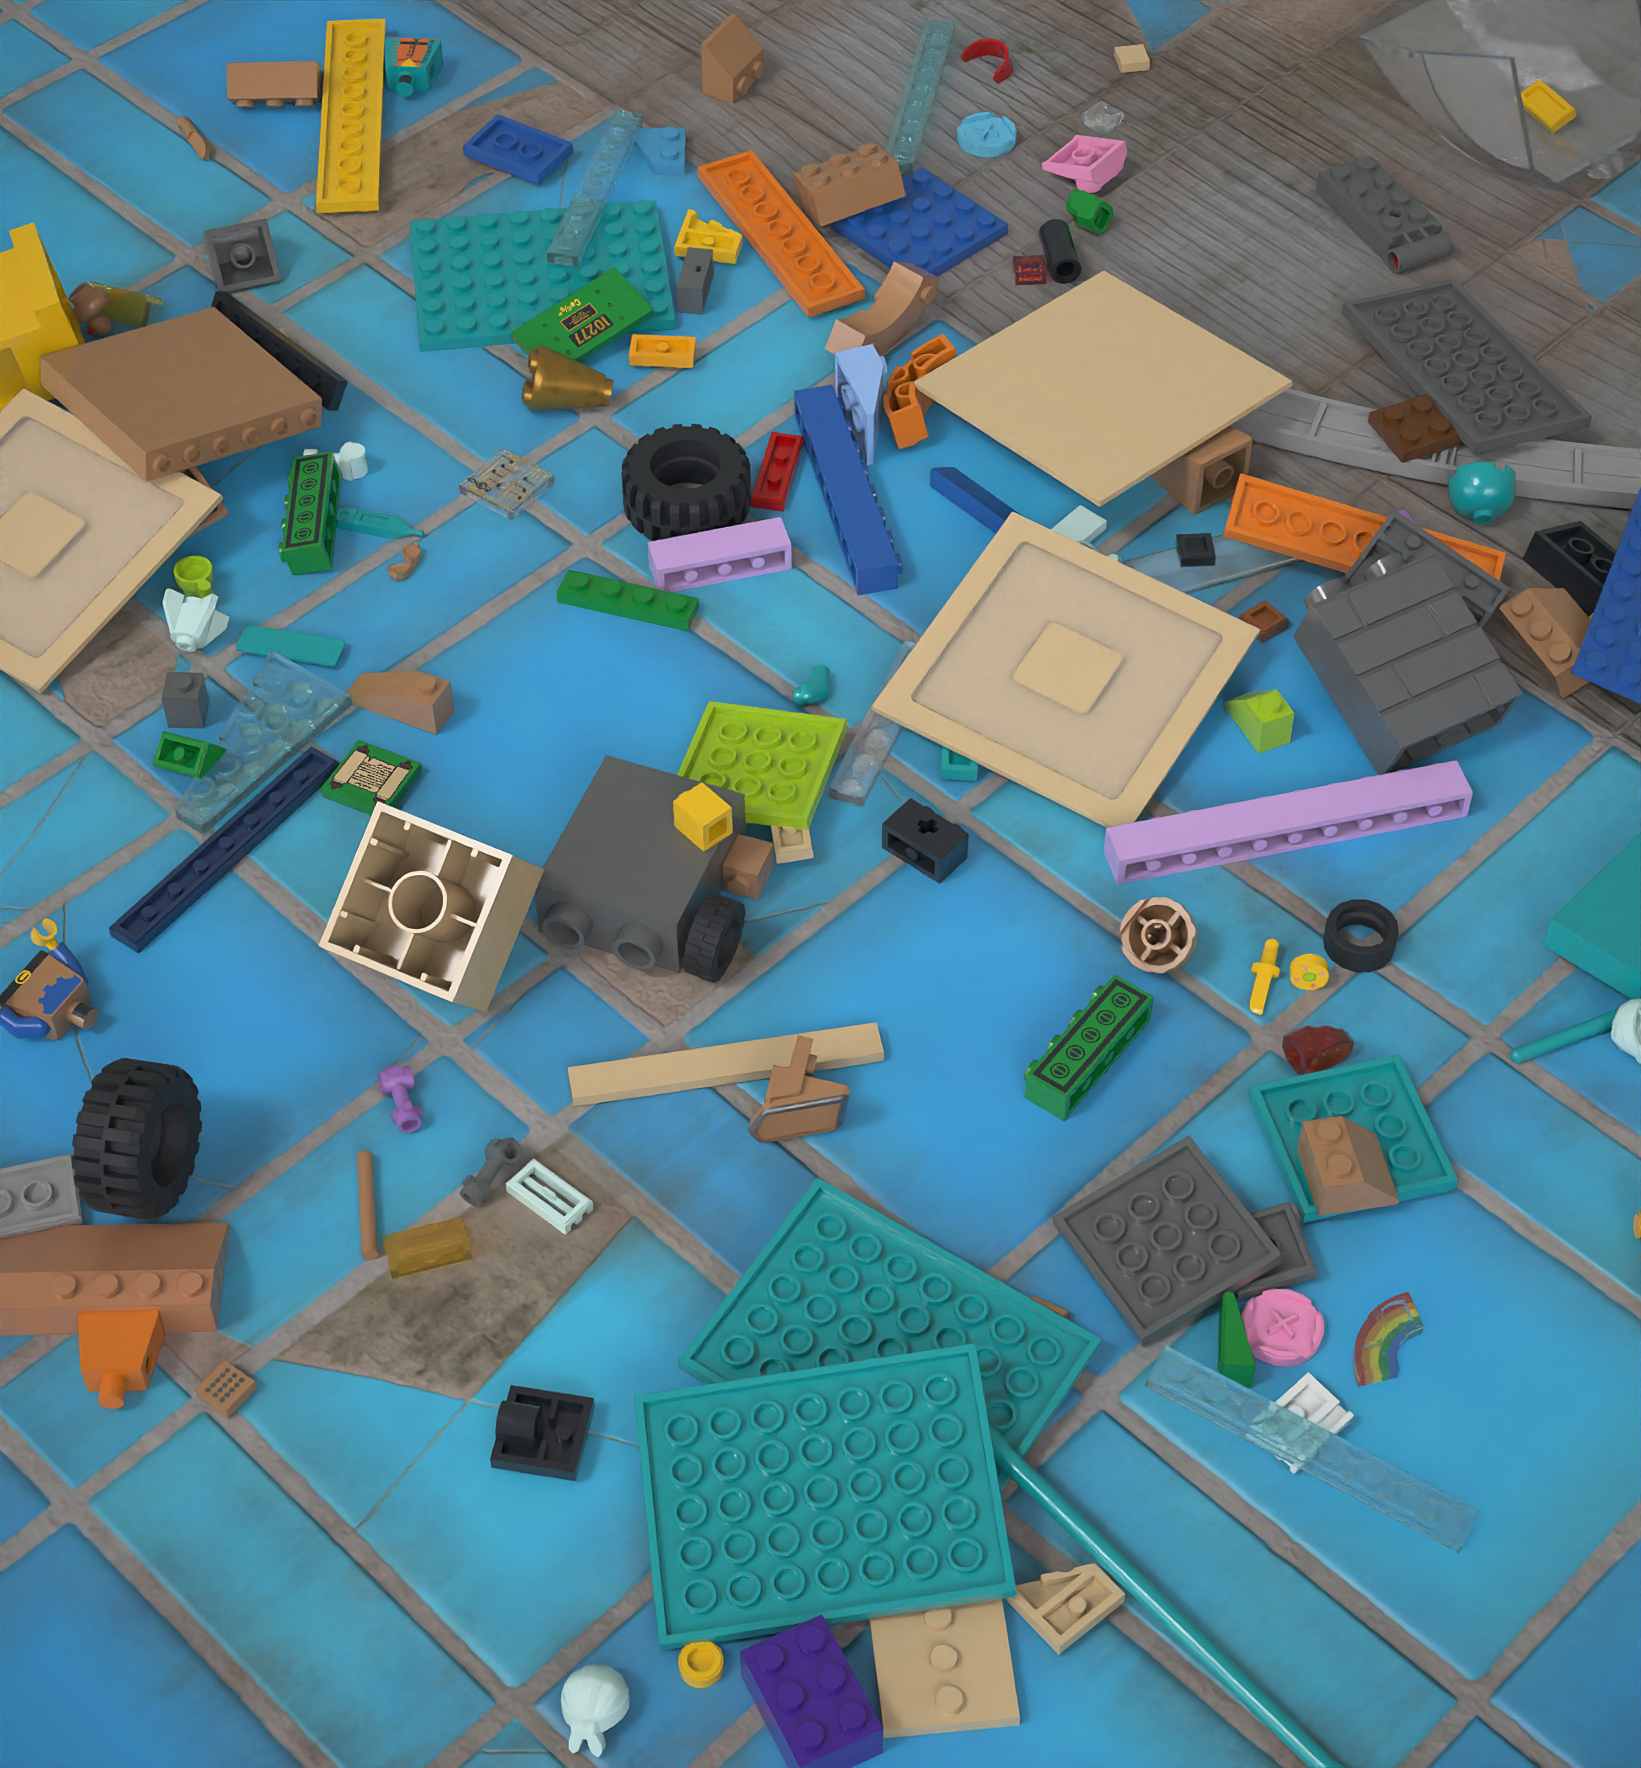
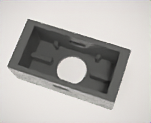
(695, 280)

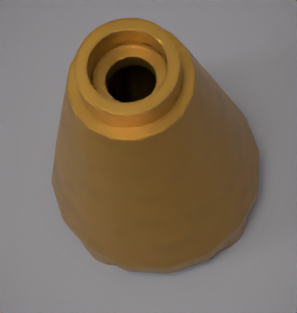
(563, 383)

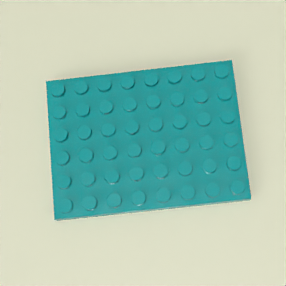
(492, 273)
(861, 1287)
(821, 1496)

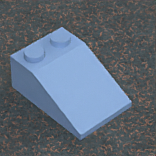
(861, 386)

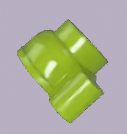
(194, 576)

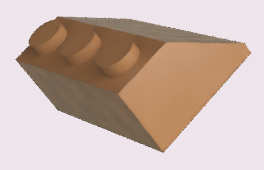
(274, 83)
(1550, 633)

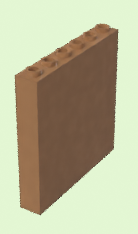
(180, 393)

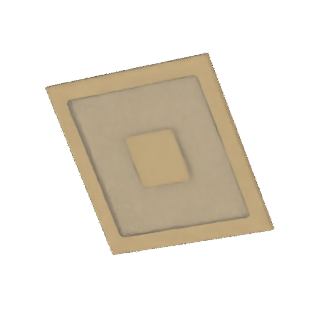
(75, 535)
(1067, 672)

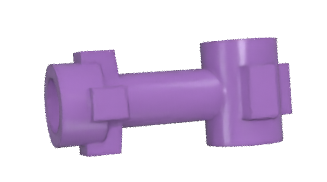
(397, 1081)

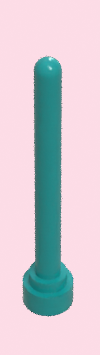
(1563, 1038)

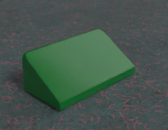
(186, 755)

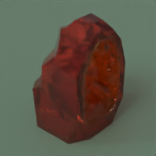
(1316, 1048)

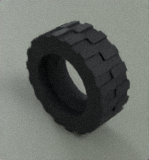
(714, 937)

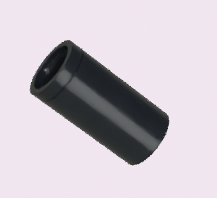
(1059, 251)

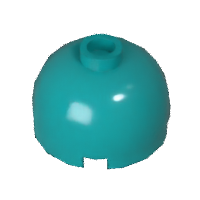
(1482, 491)

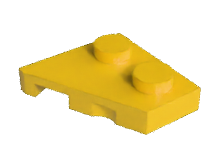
(711, 235)

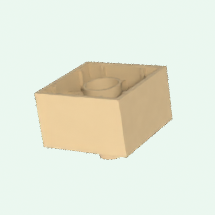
(431, 907)

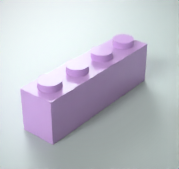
(720, 555)

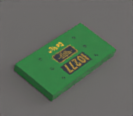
(586, 318)

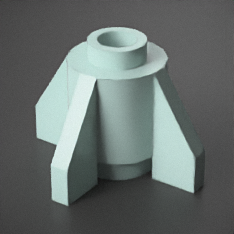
(193, 621)

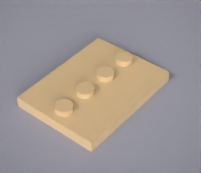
(944, 1670)

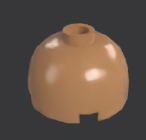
(1159, 935)

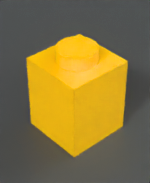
(702, 816)

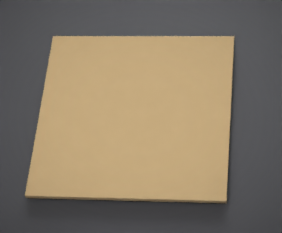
(1102, 387)

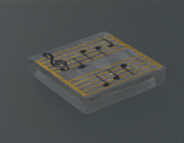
(506, 484)

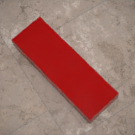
(777, 471)

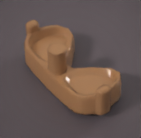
(411, 556)

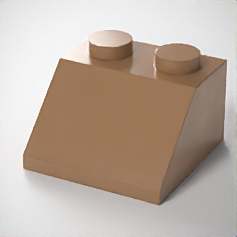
(730, 60)
(1344, 1166)

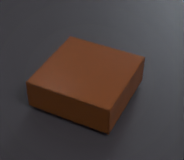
(1267, 619)

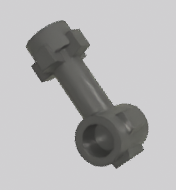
(497, 1154)

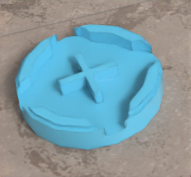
(986, 135)

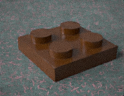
(1413, 428)

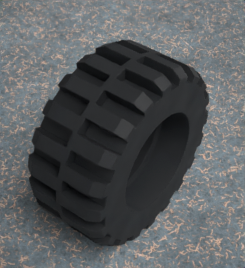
(685, 456)
(136, 1138)

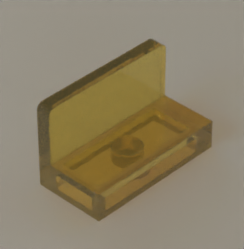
(127, 305)
(427, 1248)

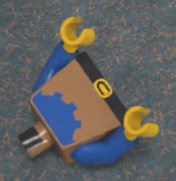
(47, 993)

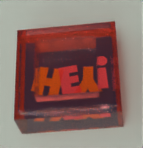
(1029, 270)

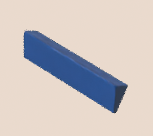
(970, 497)

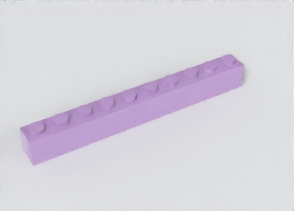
(1286, 822)

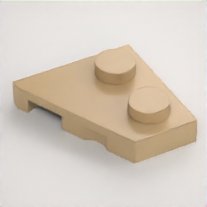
(1067, 1603)

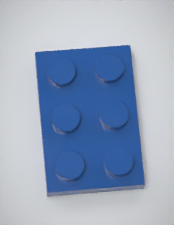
(518, 149)

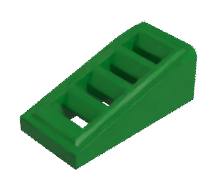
(1234, 1350)

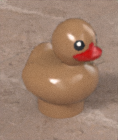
(88, 304)

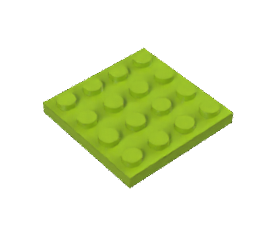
(769, 756)

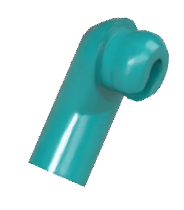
(815, 689)

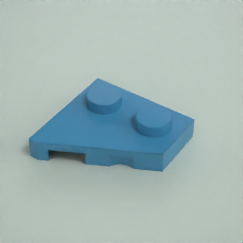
(663, 149)

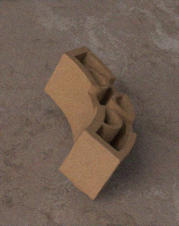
(892, 315)

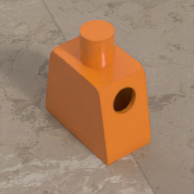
(118, 1352)

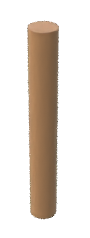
(367, 1206)

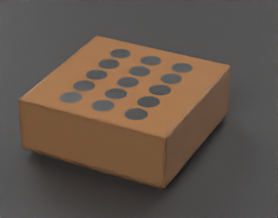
(226, 1388)

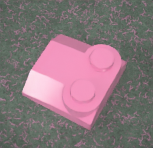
(1088, 161)

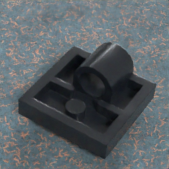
(542, 1432)

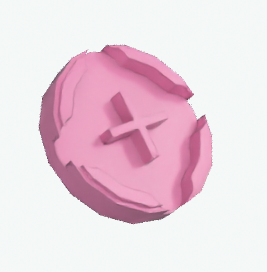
(1283, 1327)

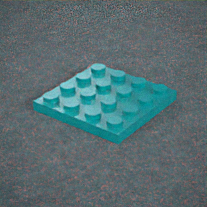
(1371, 1095)

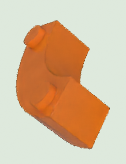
(906, 404)

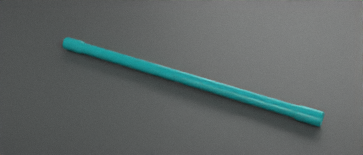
(1160, 1607)

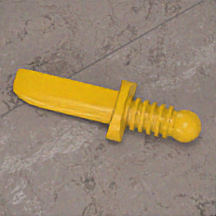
(1264, 971)

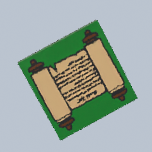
(371, 776)

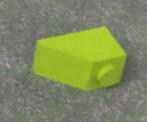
(1262, 718)

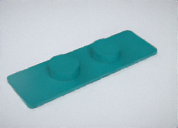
(291, 645)

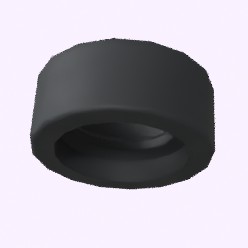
(1360, 957)

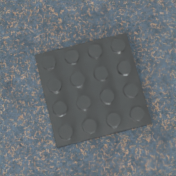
(1166, 1240)

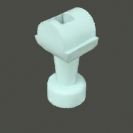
(350, 460)

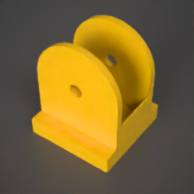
(33, 314)

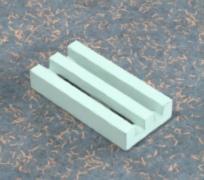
(561, 1222)

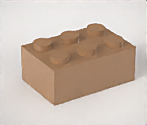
(848, 184)

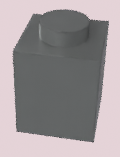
(185, 700)

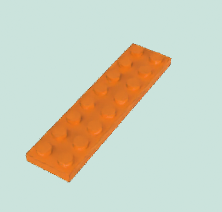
(781, 233)
(1321, 528)

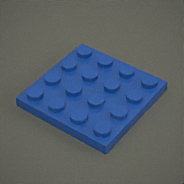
(927, 227)

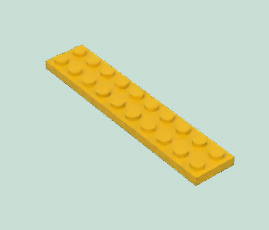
(352, 117)

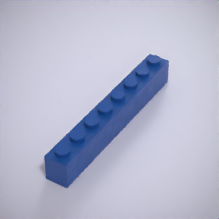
(846, 490)

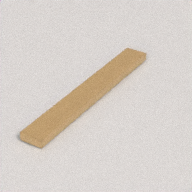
(719, 1064)

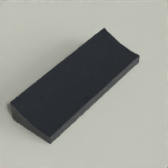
(1572, 559)

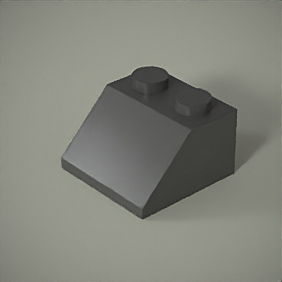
(242, 255)

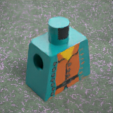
(412, 64)

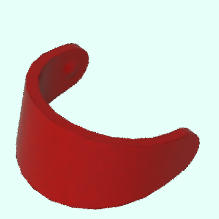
(992, 48)

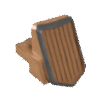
(797, 1101)

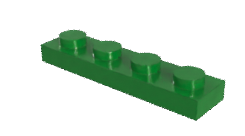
(628, 600)

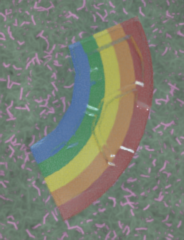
(1382, 1337)

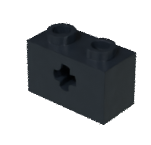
(925, 840)

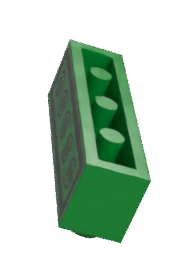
(311, 513)
(1087, 1047)

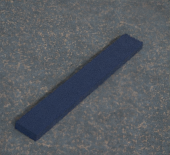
(223, 850)

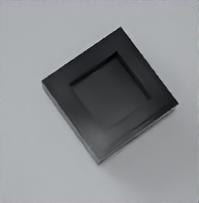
(1195, 550)

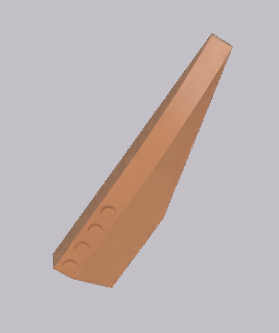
(112, 1268)

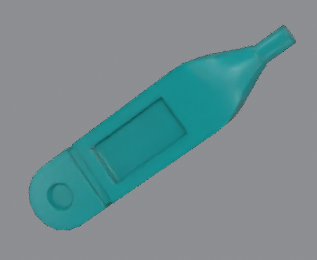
(374, 524)

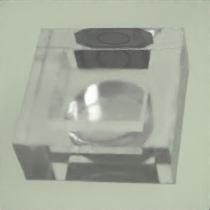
(1102, 118)

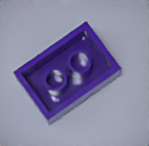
(811, 1698)

